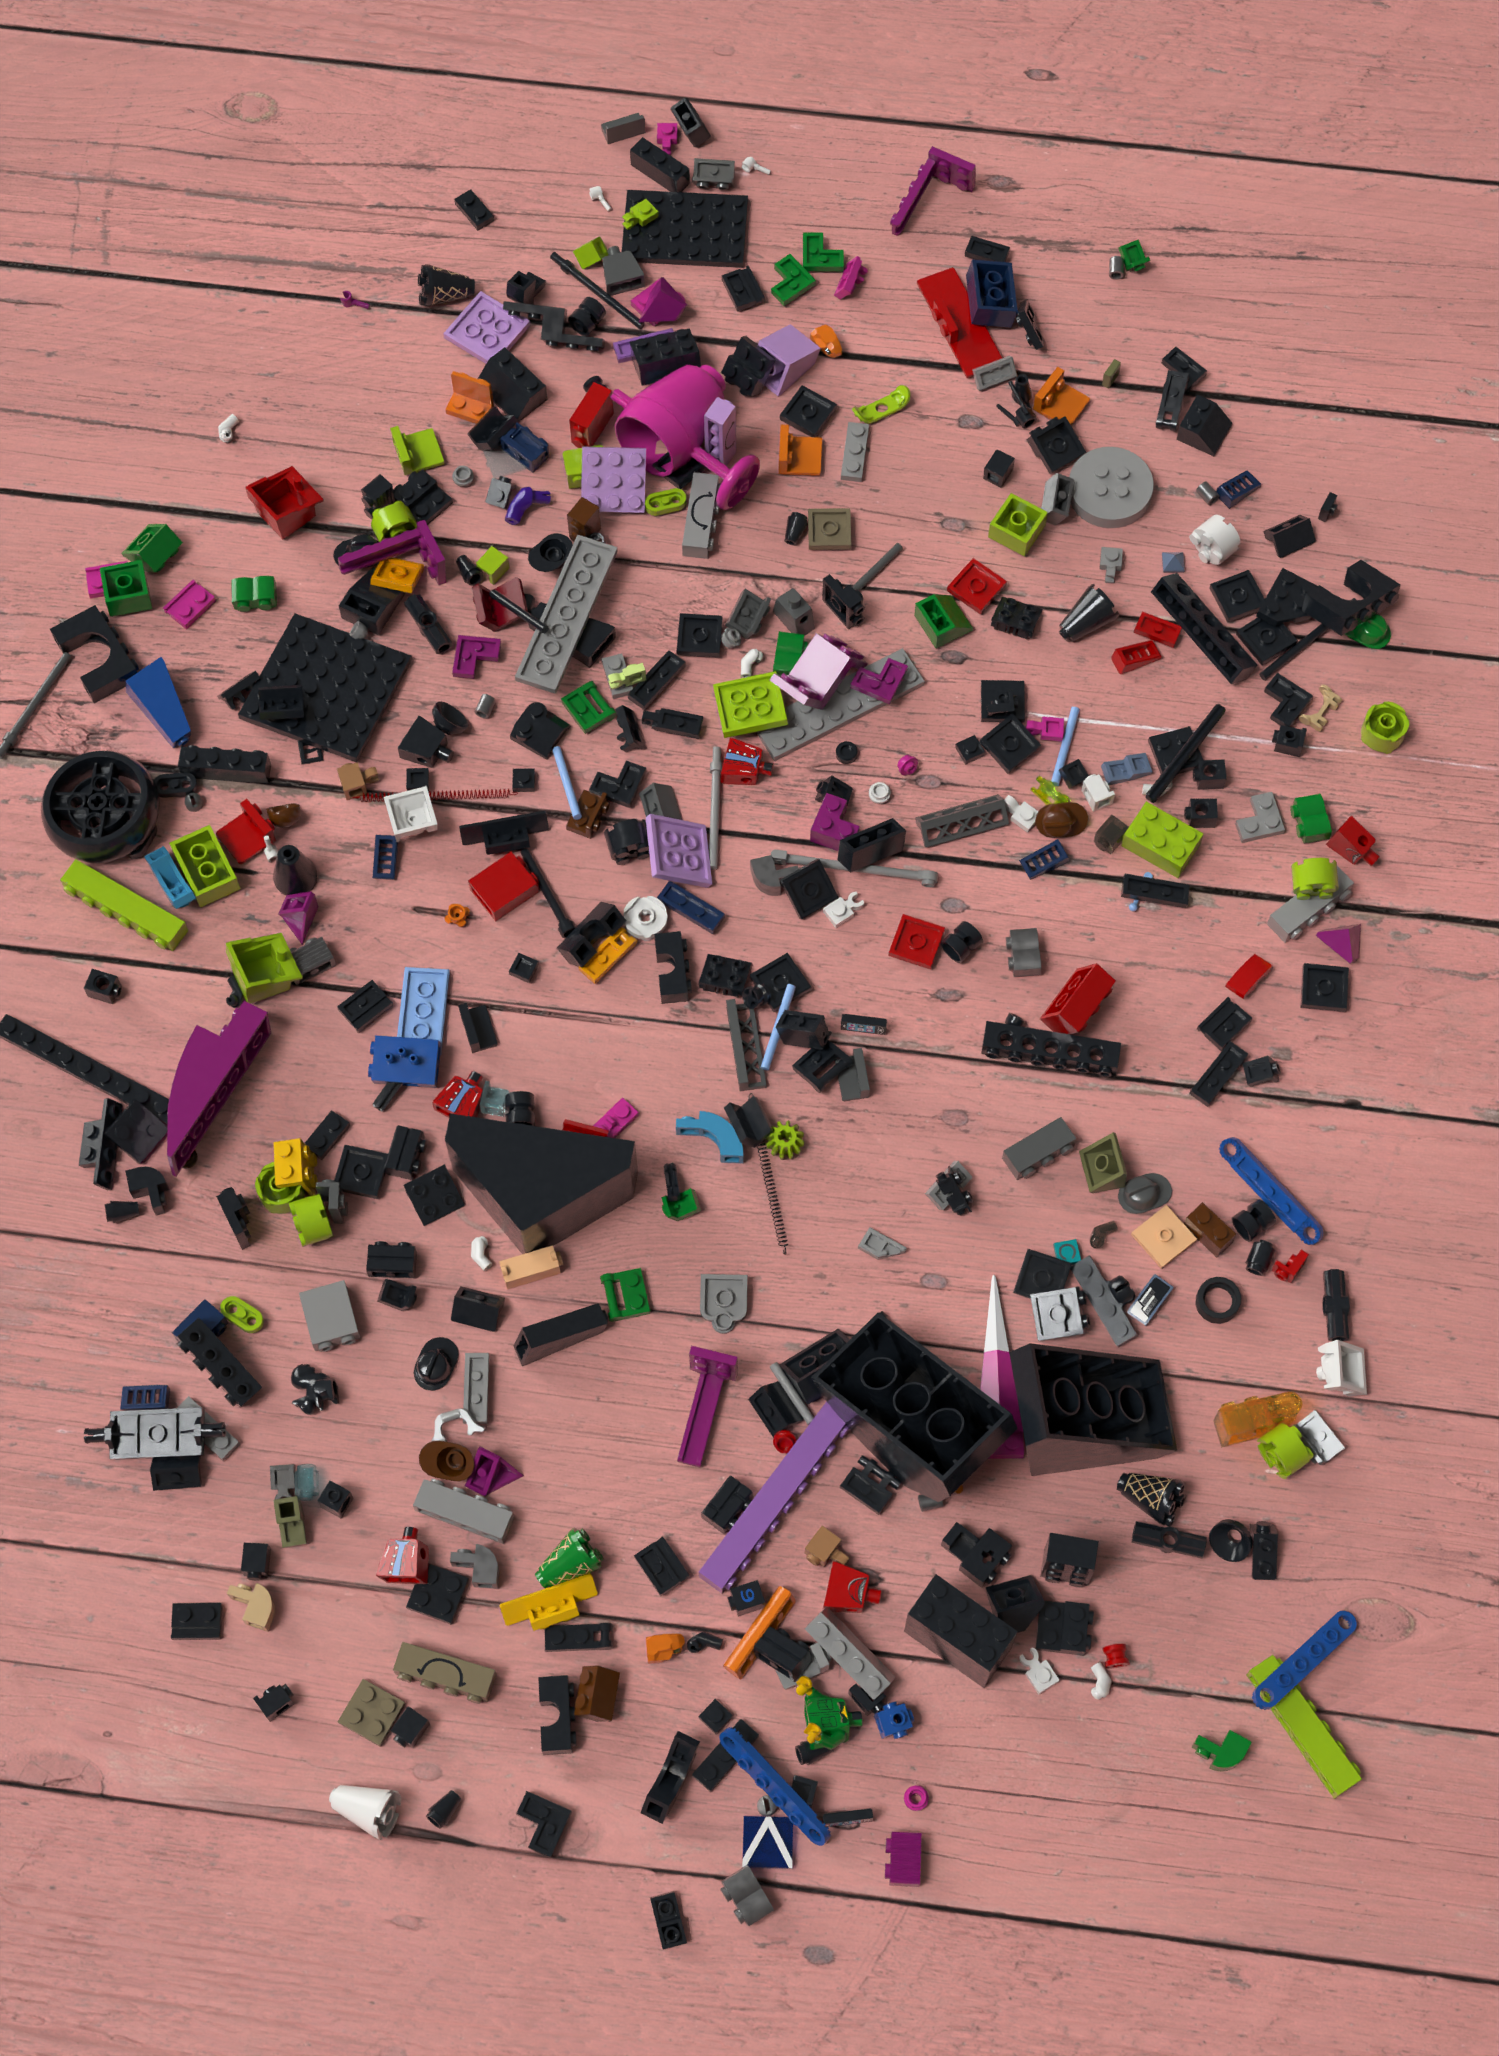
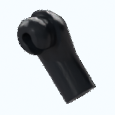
(236, 996)

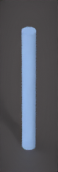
(1065, 745)
(567, 783)
(774, 1038)

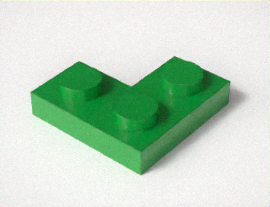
(818, 259)
(795, 281)

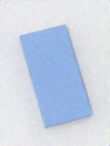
(423, 1003)

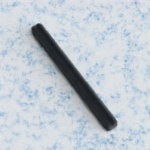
(1185, 753)

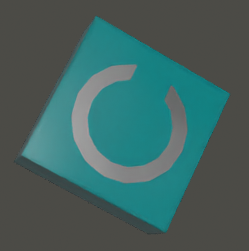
(1067, 1251)

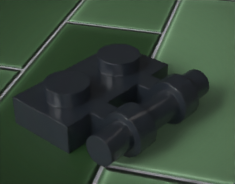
(866, 1490)

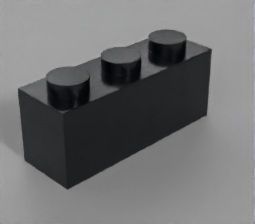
(659, 166)
(871, 845)

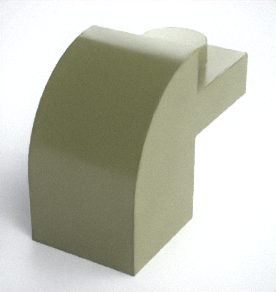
(290, 1520)

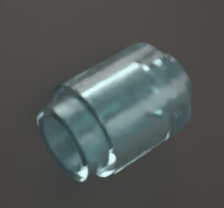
(306, 1482)

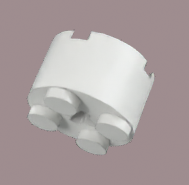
(1215, 540)

